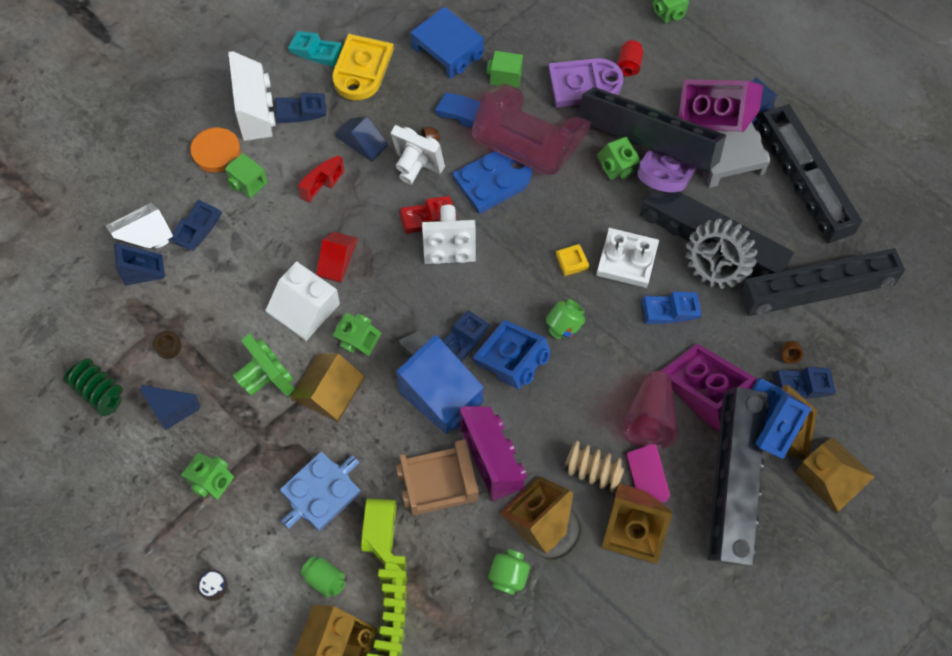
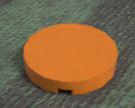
(215, 149)

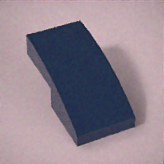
(306, 108)
(197, 226)
(465, 334)
(809, 383)

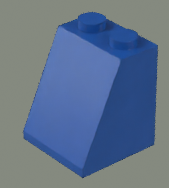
(439, 384)

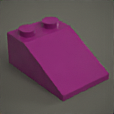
(700, 381)

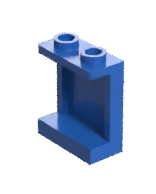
(448, 41)
(783, 419)

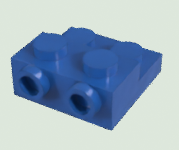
(513, 354)

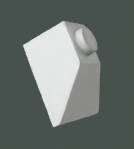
(142, 227)

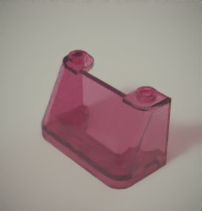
(522, 136)

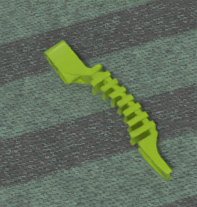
(378, 538)

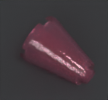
(652, 413)

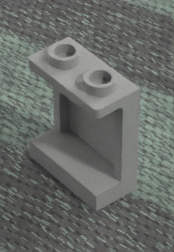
(740, 154)

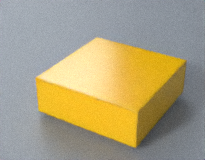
(572, 260)

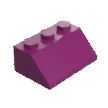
(720, 103)
(491, 451)

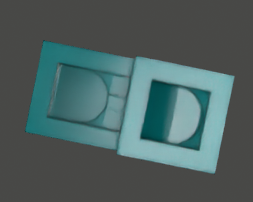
(312, 48)

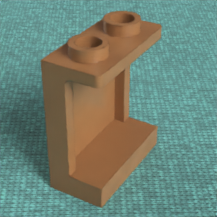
(438, 479)

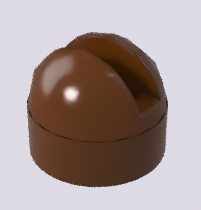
(430, 132)
(796, 350)

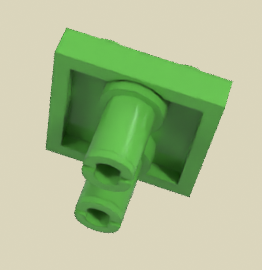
(262, 369)

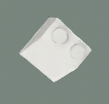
(302, 301)

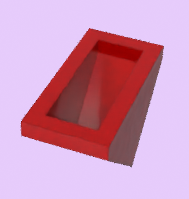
(335, 256)

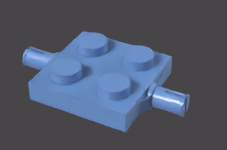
(320, 491)

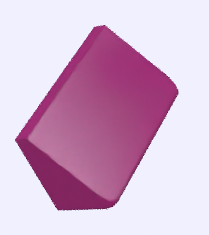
(648, 472)

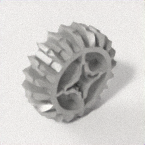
(701, 251)

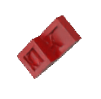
(324, 174)
(429, 212)

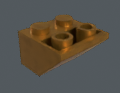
(334, 633)

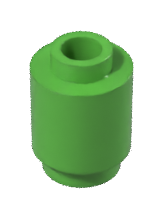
(323, 576)

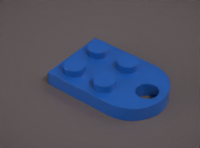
(491, 180)

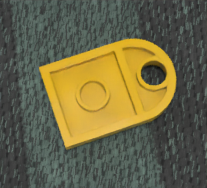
(361, 64)

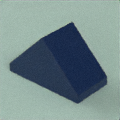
(362, 137)
(137, 264)
(170, 405)

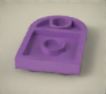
(574, 78)
(664, 172)

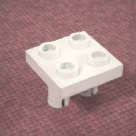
(416, 153)
(449, 239)
(627, 257)

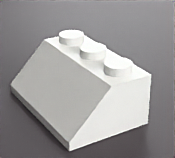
(251, 97)

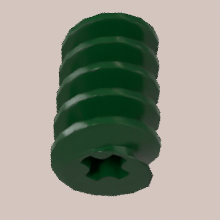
(94, 386)

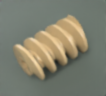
(594, 466)

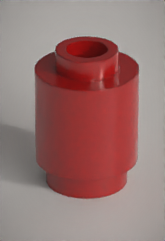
(630, 58)

